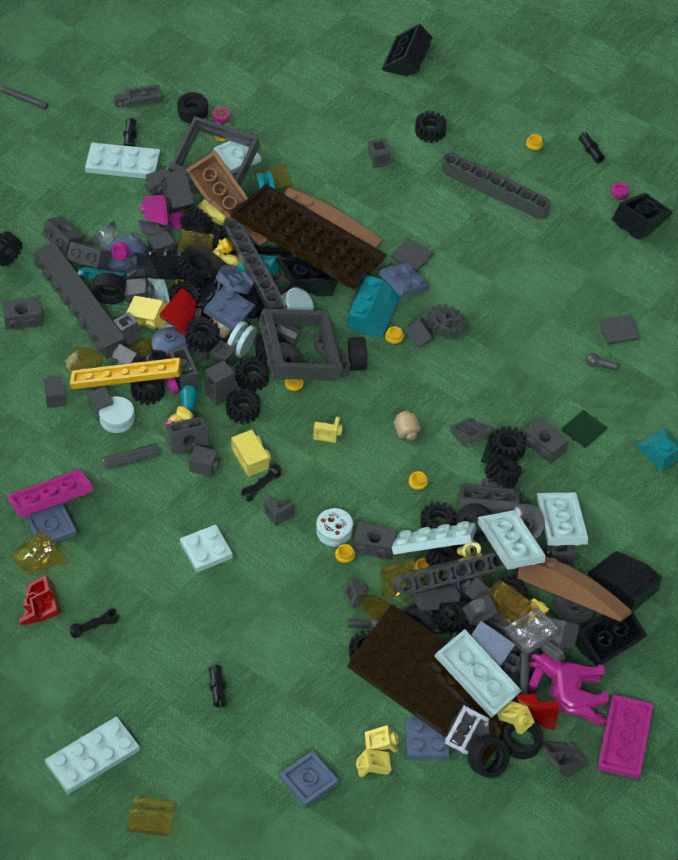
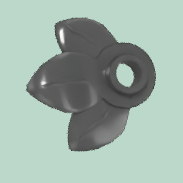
(153, 228)

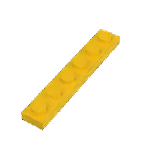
(125, 373)

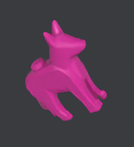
(566, 686)

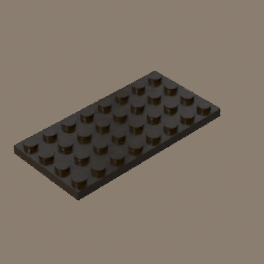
(308, 236)
(403, 666)

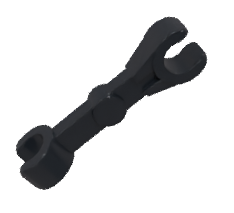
(272, 250)
(274, 473)
(77, 629)

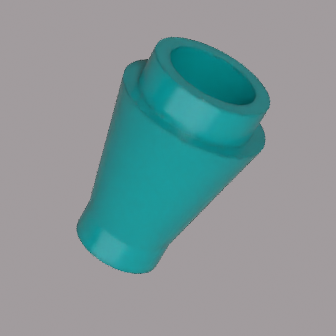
(188, 397)

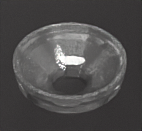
(105, 236)

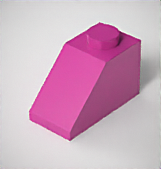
(155, 209)

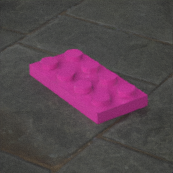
(49, 493)
(625, 737)

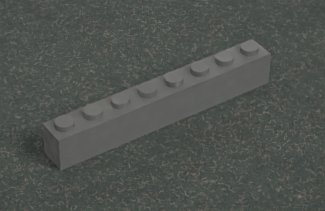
(79, 299)

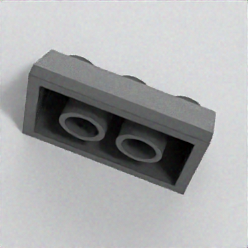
(494, 498)

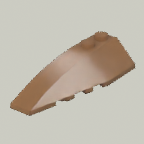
(220, 188)
(334, 215)
(574, 586)

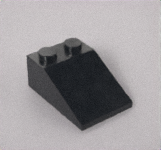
(640, 215)
(306, 277)
(212, 286)
(627, 579)

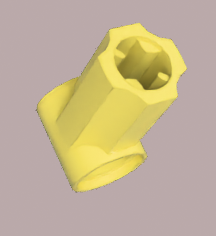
(212, 212)

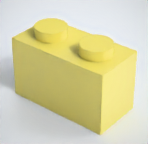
(147, 312)
(250, 452)

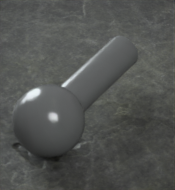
(594, 360)
(361, 623)

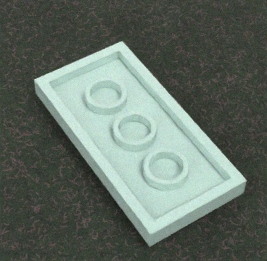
(122, 160)
(562, 519)
(434, 538)
(511, 539)
(477, 673)
(92, 755)

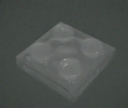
(532, 631)

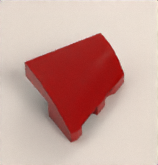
(180, 311)
(40, 602)
(542, 712)

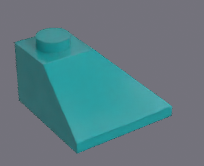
(660, 449)

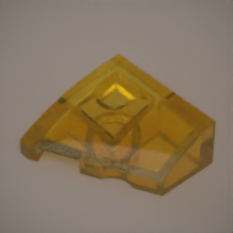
(38, 554)

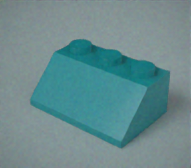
(373, 307)

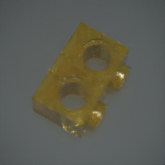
(509, 602)

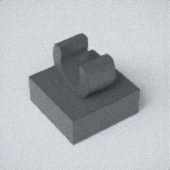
(354, 592)

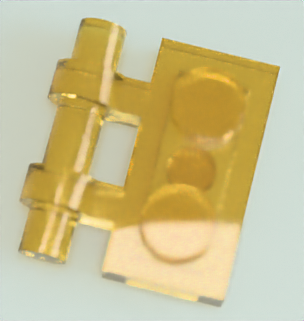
(390, 572)
(151, 821)

